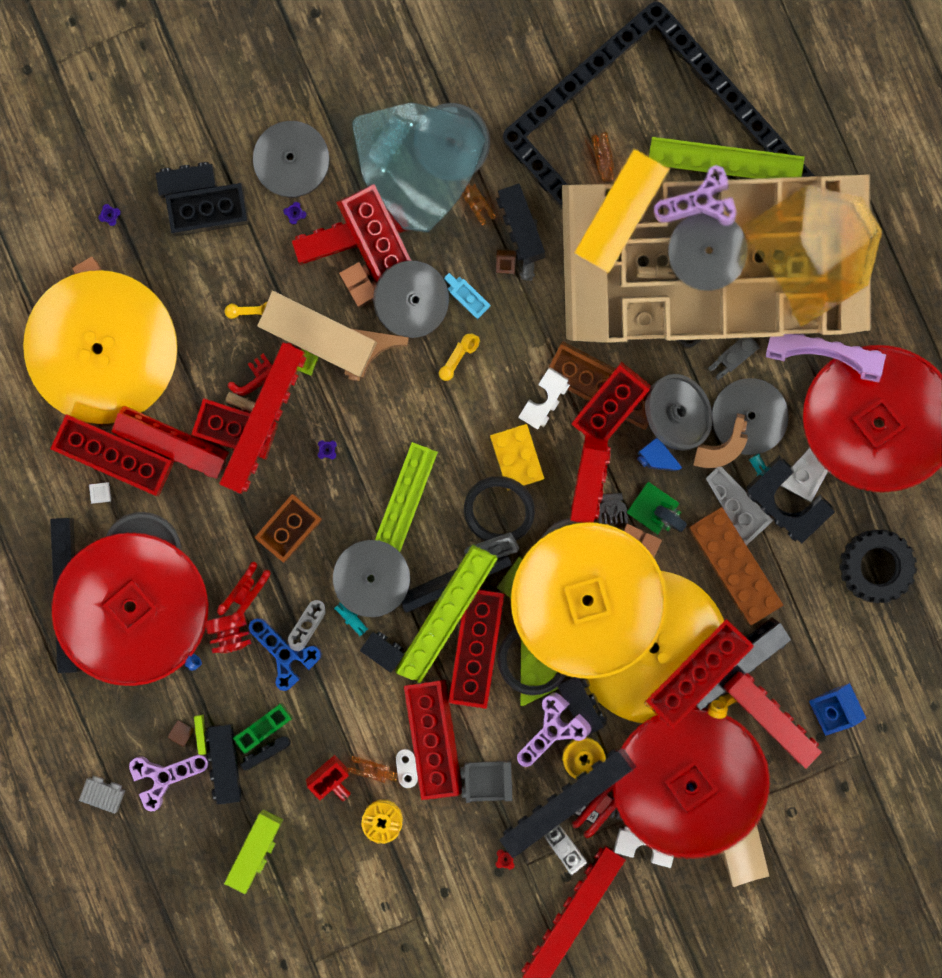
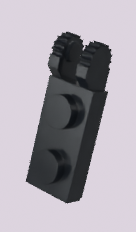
(266, 753)

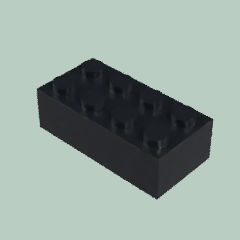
(207, 209)

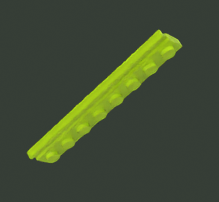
(733, 160)
(406, 497)
(446, 614)

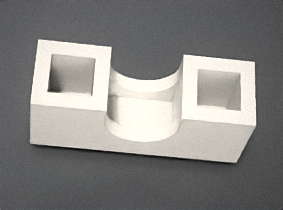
(535, 413)
(627, 844)

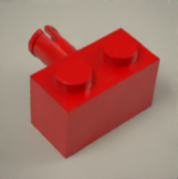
(329, 779)

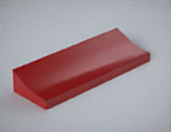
(373, 230)
(699, 674)
(433, 740)

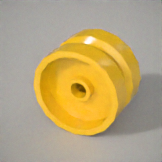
(575, 749)

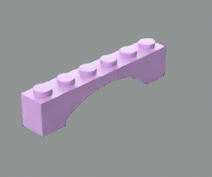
(866, 363)

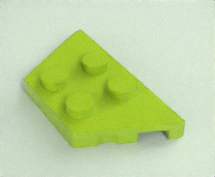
(533, 674)

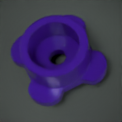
(294, 208)
(104, 214)
(323, 445)

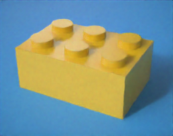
(517, 455)

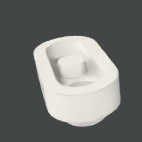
(406, 768)

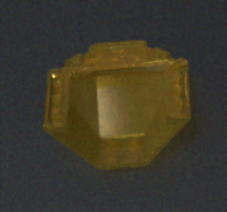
(817, 248)

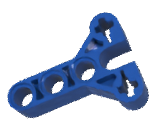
(284, 666)

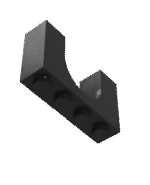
(799, 524)

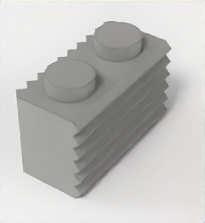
(102, 794)

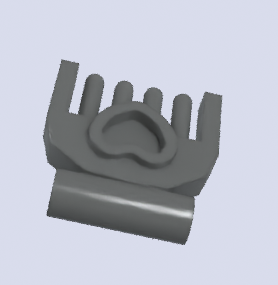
(612, 506)

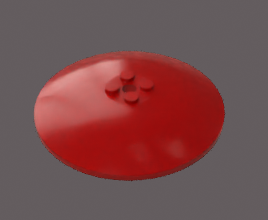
(842, 413)
(125, 644)
(703, 751)

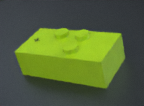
(254, 851)

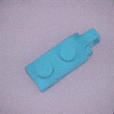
(467, 296)

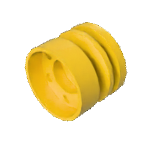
(385, 810)

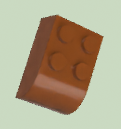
(288, 528)

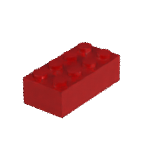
(611, 403)
(224, 425)
(589, 480)

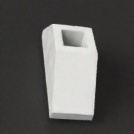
(565, 849)

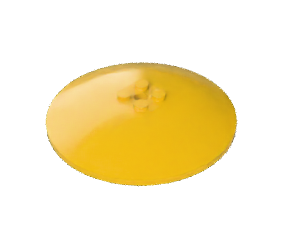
(135, 341)
(625, 606)
(688, 622)

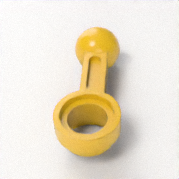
(233, 311)
(468, 344)
(723, 703)

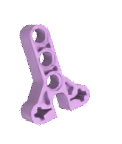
(711, 208)
(552, 718)
(160, 787)

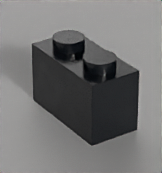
(382, 651)

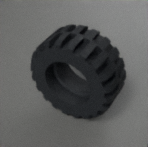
(903, 561)

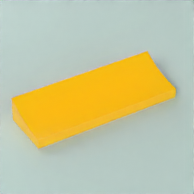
(621, 210)

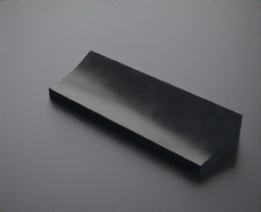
(434, 588)

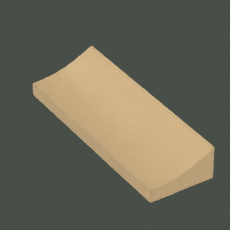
(317, 334)
(746, 860)

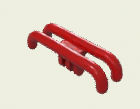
(260, 372)
(241, 593)
(604, 805)

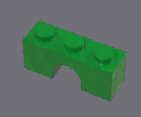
(263, 728)

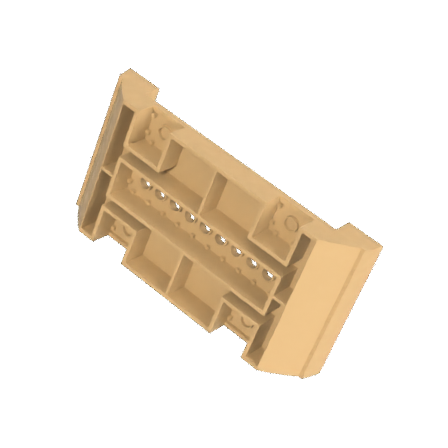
(626, 307)

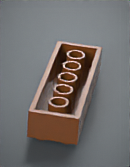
(735, 566)

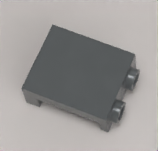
(487, 781)

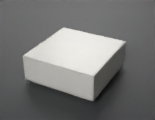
(100, 493)

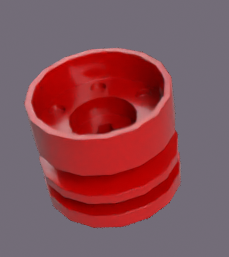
(227, 634)

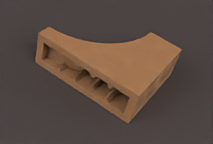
(384, 342)

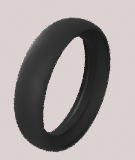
(500, 481)
(511, 681)

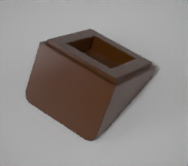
(505, 261)
(181, 733)

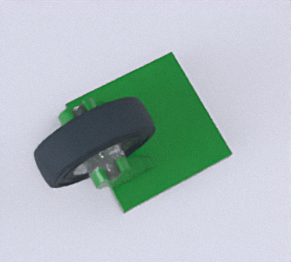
(656, 510)

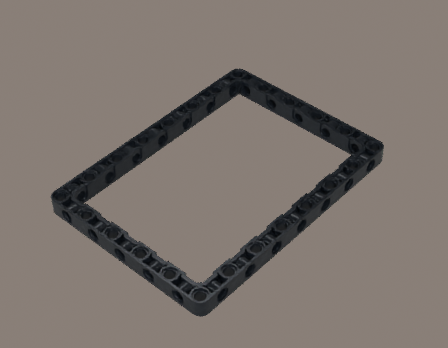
(692, 54)

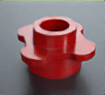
(505, 864)

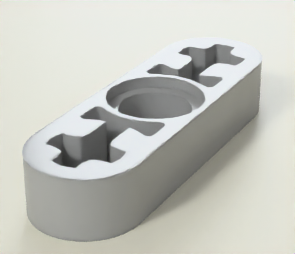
(318, 616)

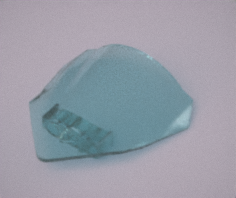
(417, 160)

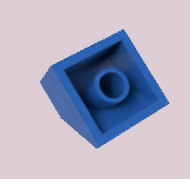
(658, 457)
(837, 709)

